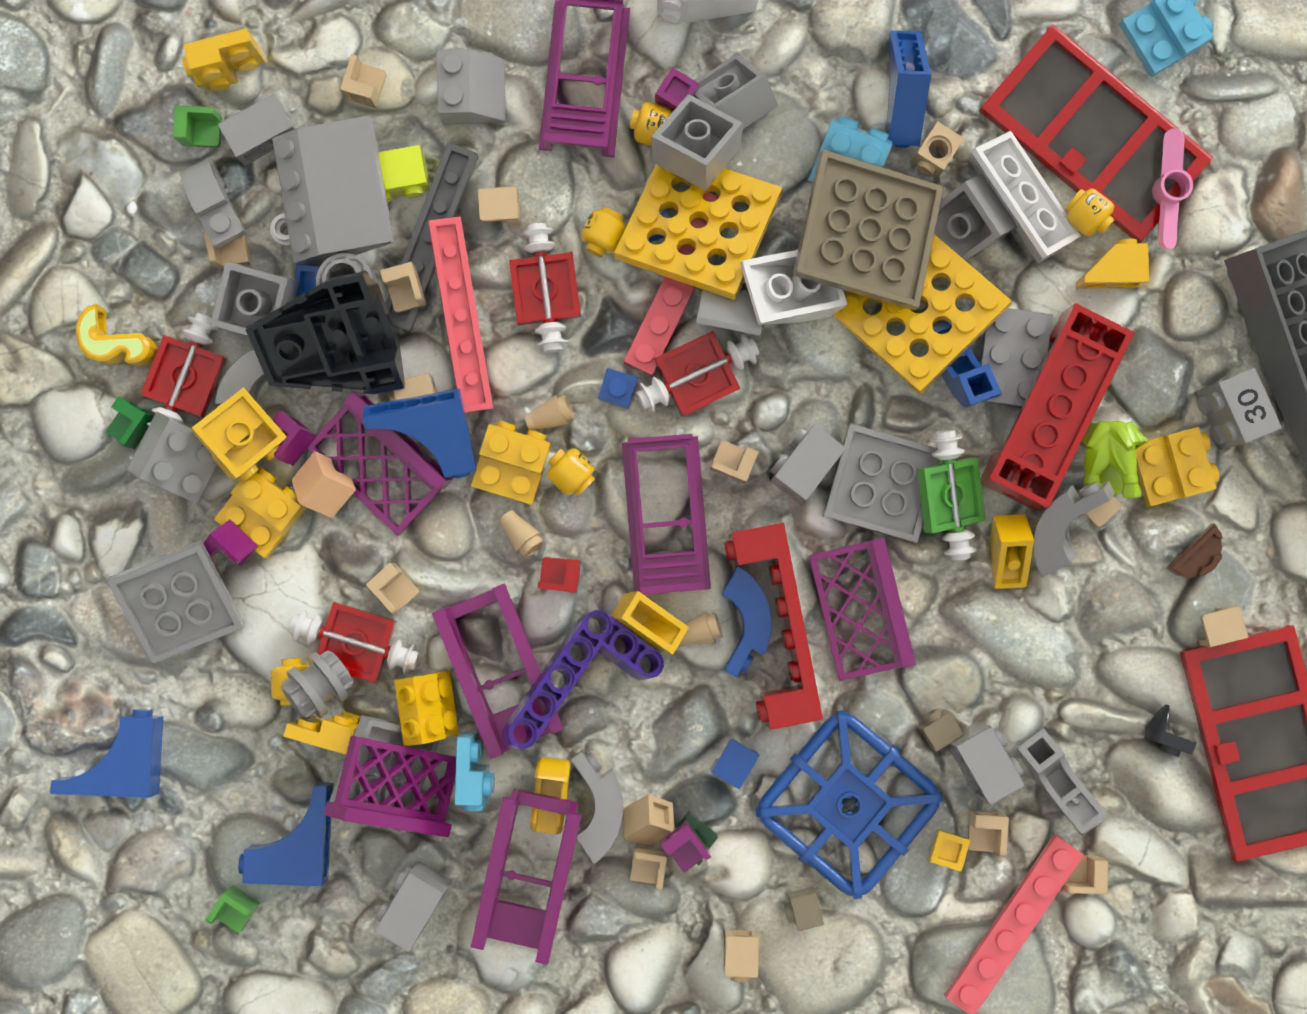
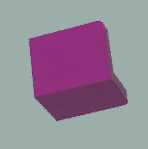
(675, 89)
(297, 438)
(231, 542)
(685, 846)

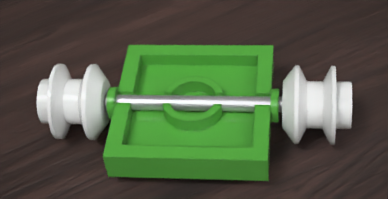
(951, 495)

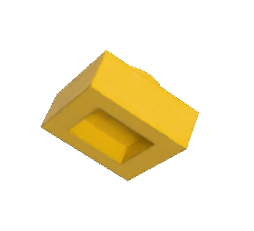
(949, 850)

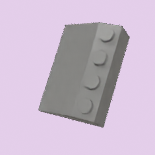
(332, 190)

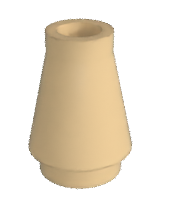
(550, 414)
(523, 536)
(702, 630)

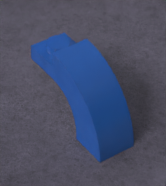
(967, 378)
(756, 619)

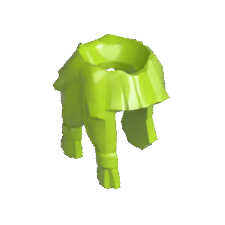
(1112, 453)

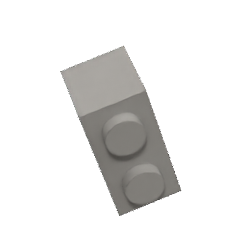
(252, 129)

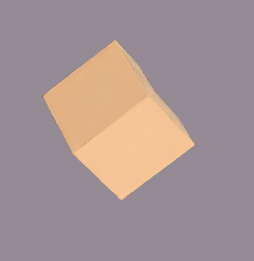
(321, 486)

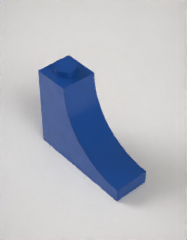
(907, 88)
(435, 421)
(129, 766)
(300, 856)

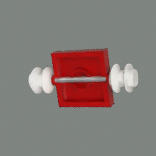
(545, 288)
(184, 373)
(697, 373)
(357, 640)

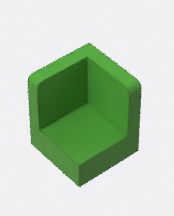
(197, 126)
(233, 909)

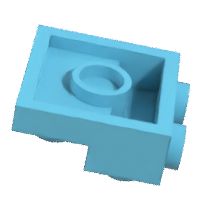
(1166, 32)
(848, 140)
(473, 780)

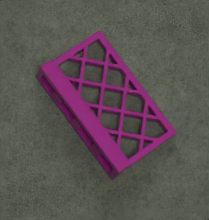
(401, 446)
(890, 603)
(384, 814)

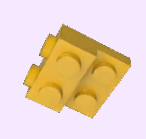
(217, 59)
(239, 435)
(511, 462)
(1175, 467)
(262, 510)
(426, 708)
(327, 733)

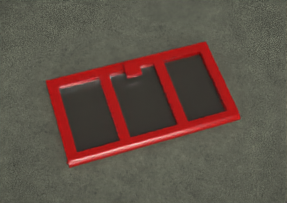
(1090, 129)
(1254, 737)

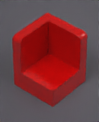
(560, 574)

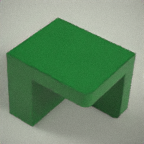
(129, 423)

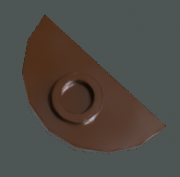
(1200, 555)

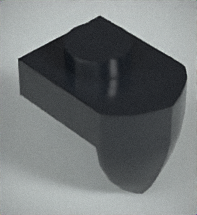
(1169, 742)

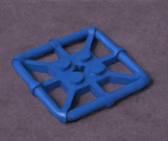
(851, 826)

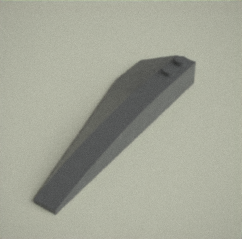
(1274, 305)

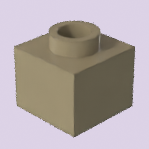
(939, 729)
(804, 909)

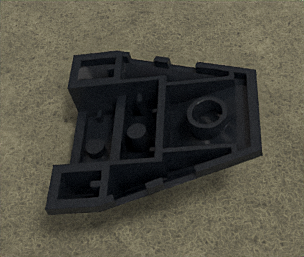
(331, 338)

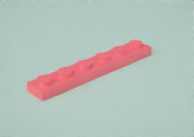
(460, 313)
(663, 314)
(1013, 925)

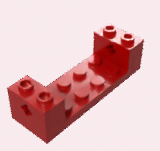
(1058, 408)
(796, 703)

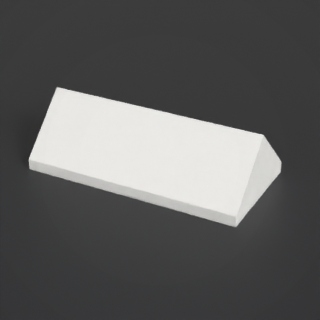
(1024, 195)

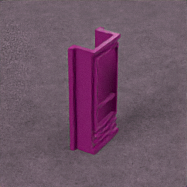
(584, 124)
(670, 570)
(490, 724)
(515, 921)

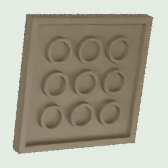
(868, 230)

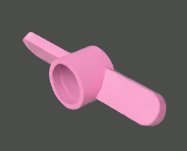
(1172, 169)

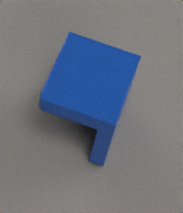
(734, 763)

